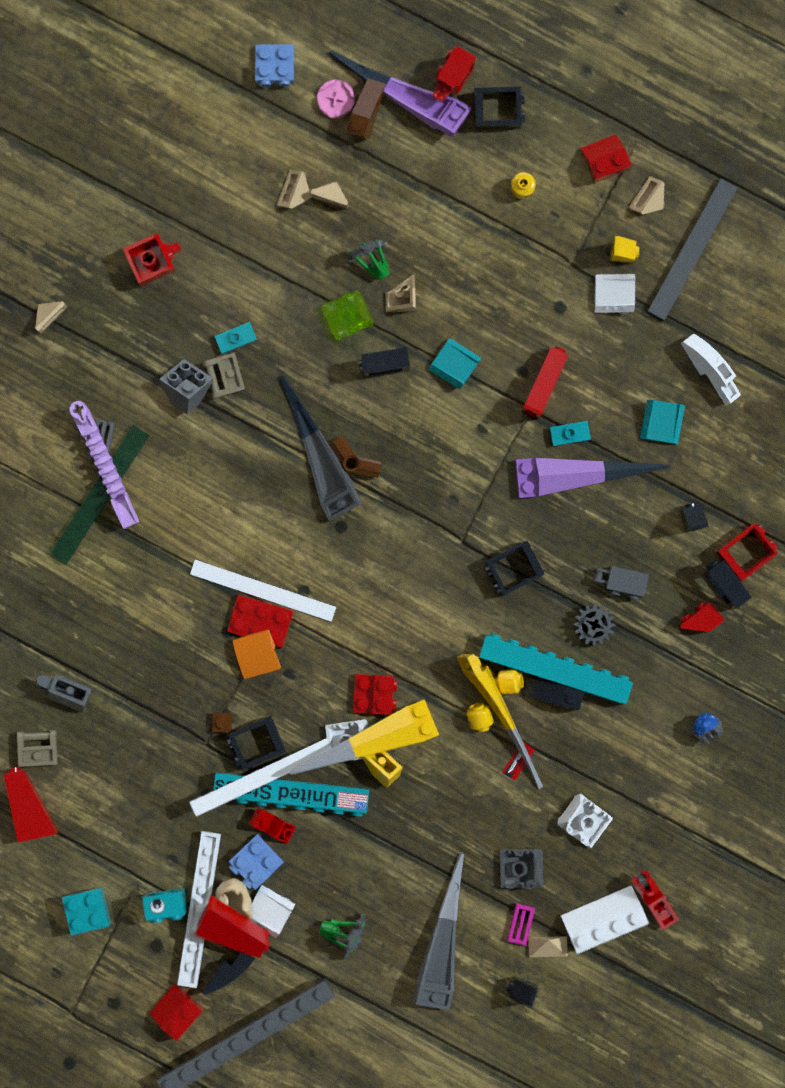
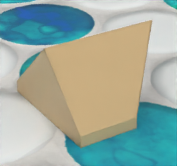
(402, 297)

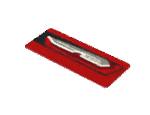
(516, 763)

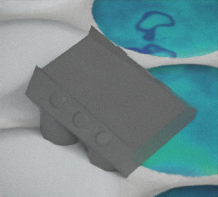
(521, 868)

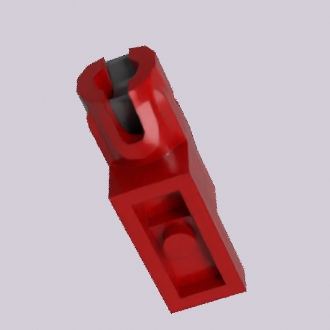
(654, 899)

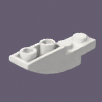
(709, 361)

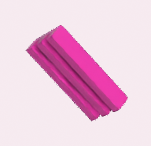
(513, 922)

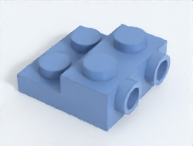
(274, 65)
(255, 862)

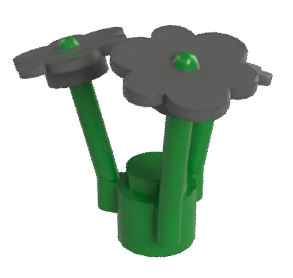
(331, 931)

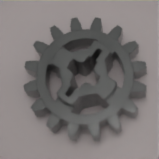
(597, 616)

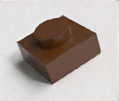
(222, 722)

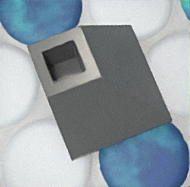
(185, 385)

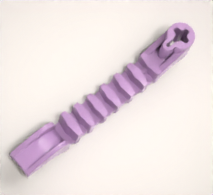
(107, 470)

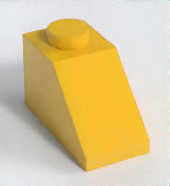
(624, 250)
(383, 767)

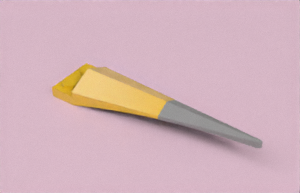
(487, 687)
(401, 729)

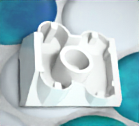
(615, 293)
(340, 732)
(584, 820)
(270, 910)

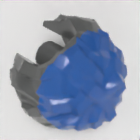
(705, 726)

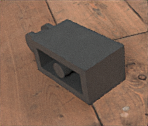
(623, 581)
(64, 691)

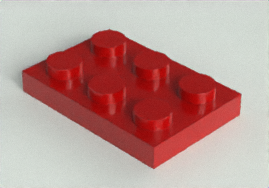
(256, 616)

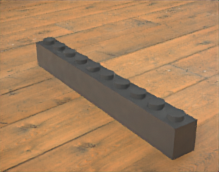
(247, 1036)

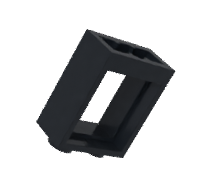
(498, 124)
(384, 362)
(527, 550)
(727, 584)
(239, 759)

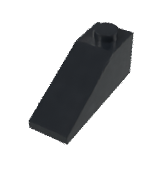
(553, 693)

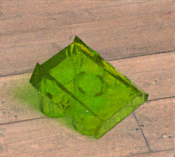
(347, 315)

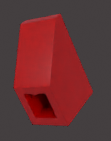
(704, 619)

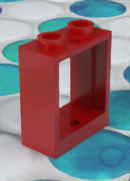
(769, 545)

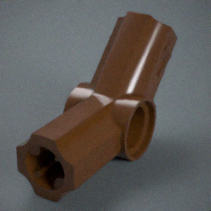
(344, 453)

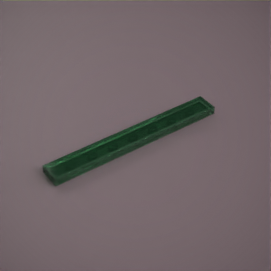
(98, 497)

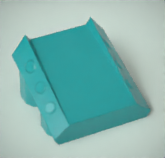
(454, 364)
(662, 421)

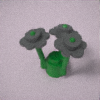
(379, 268)

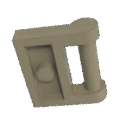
(230, 375)
(37, 754)

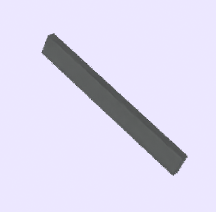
(692, 249)

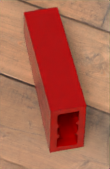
(545, 382)
(27, 808)
(231, 929)

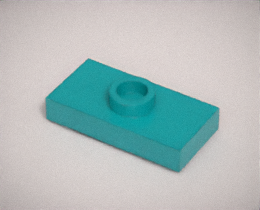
(235, 338)
(570, 433)

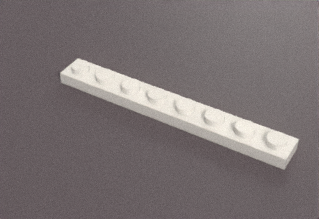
(201, 892)

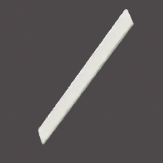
(263, 590)
(258, 778)

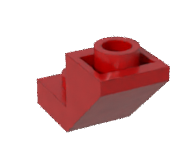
(272, 825)

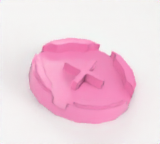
(335, 99)

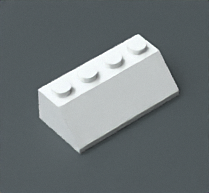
(604, 919)

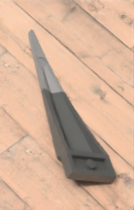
(436, 973)

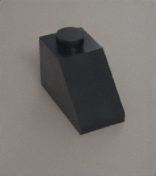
(694, 517)
(522, 991)

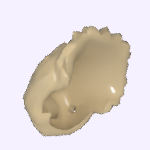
(236, 896)

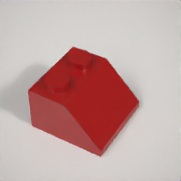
(606, 158)
(176, 1012)

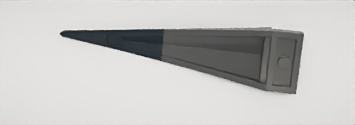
(332, 482)

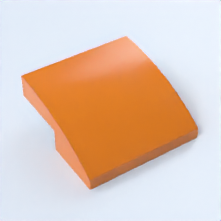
(256, 654)

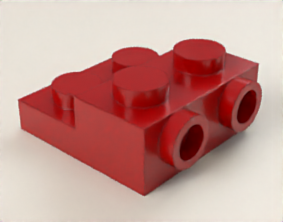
(374, 694)

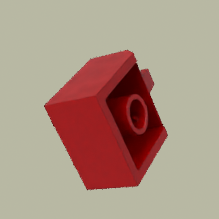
(454, 73)
(152, 247)

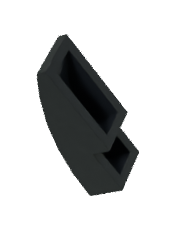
(228, 972)

